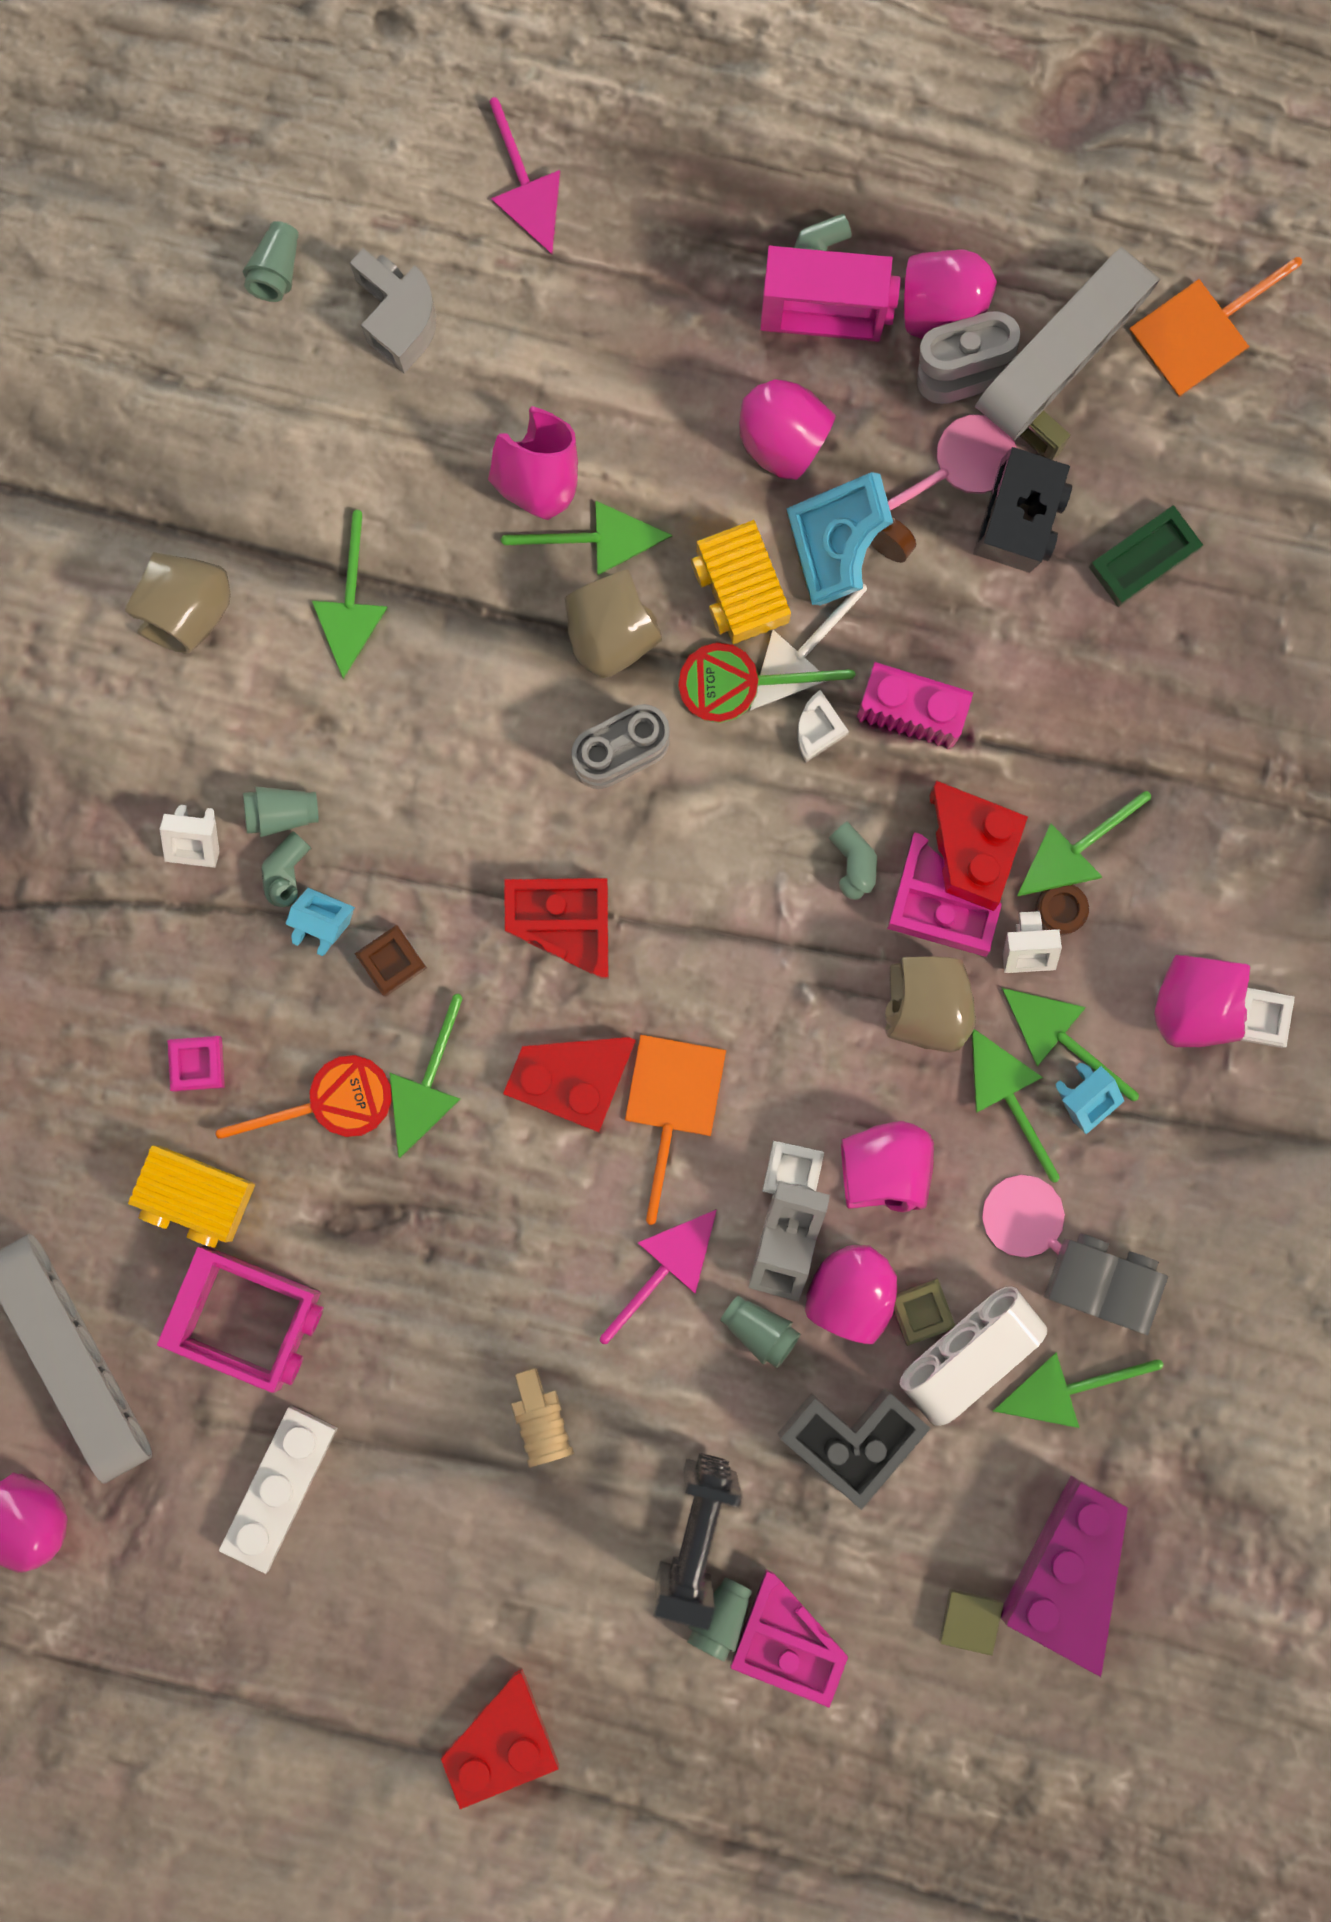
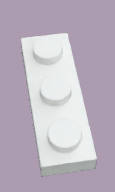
(278, 1489)

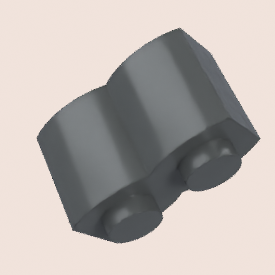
(1106, 1285)

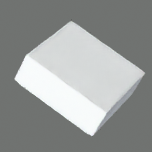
(1268, 1017)
(792, 1166)

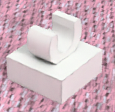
(190, 838)
(1030, 946)

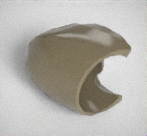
(179, 601)
(610, 625)
(930, 1003)

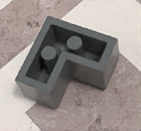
(859, 1456)

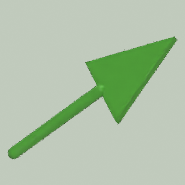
(616, 537)
(348, 623)
(1060, 862)
(1045, 1023)
(997, 1078)
(418, 1105)
(1048, 1398)

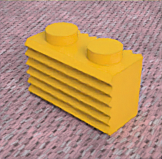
(742, 583)
(190, 1195)

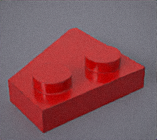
(976, 844)
(562, 919)
(571, 1078)
(500, 1747)

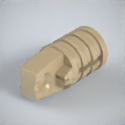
(540, 1421)

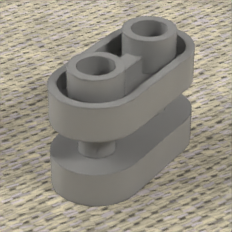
(966, 356)
(621, 746)

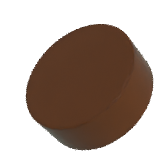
(895, 542)
(1063, 909)

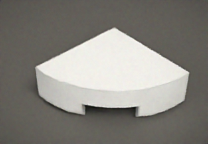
(818, 727)

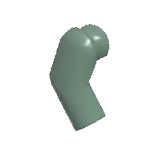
(824, 234)
(860, 862)
(279, 871)

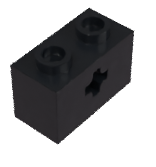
(1004, 532)

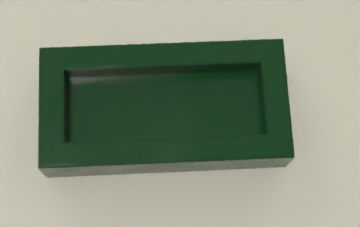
(1145, 556)

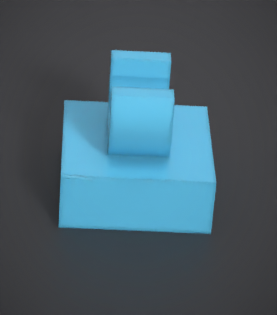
(319, 917)
(1092, 1098)

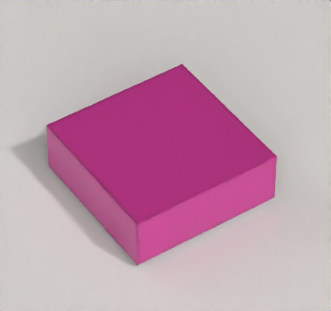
(196, 1063)

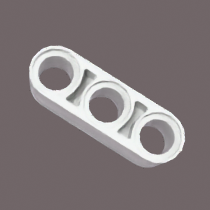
(973, 1356)

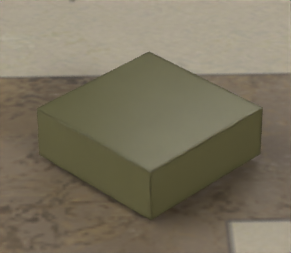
(1046, 436)
(922, 1312)
(971, 1622)

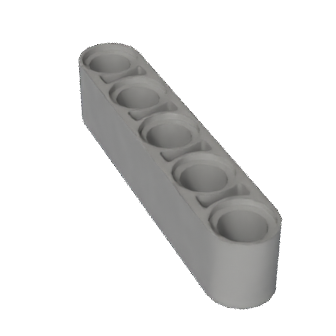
(1067, 343)
(69, 1361)

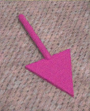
(534, 202)
(680, 1252)

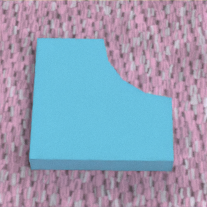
(835, 533)

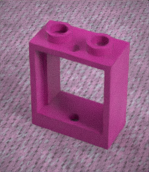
(828, 293)
(191, 1301)

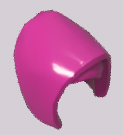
(945, 289)
(783, 427)
(541, 469)
(1202, 1002)
(888, 1167)
(853, 1294)
(30, 1523)

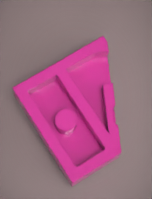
(932, 914)
(788, 1645)

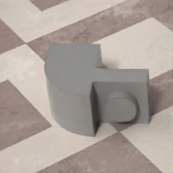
(405, 317)
(788, 1240)

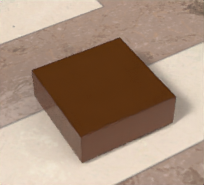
(390, 960)

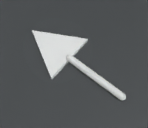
(784, 659)

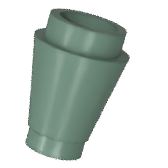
(272, 264)
(278, 810)
(761, 1331)
(727, 1621)

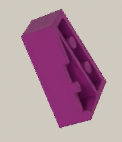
(1071, 1577)

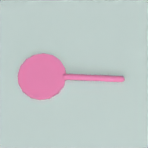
(966, 457)
(1023, 1216)

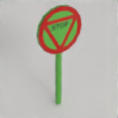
(723, 681)

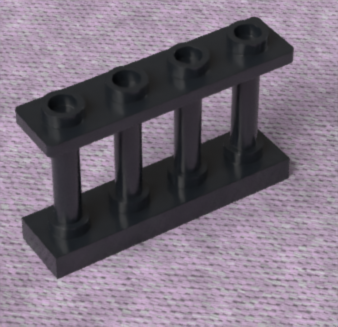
(683, 1587)

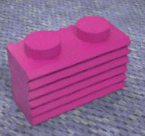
(914, 705)

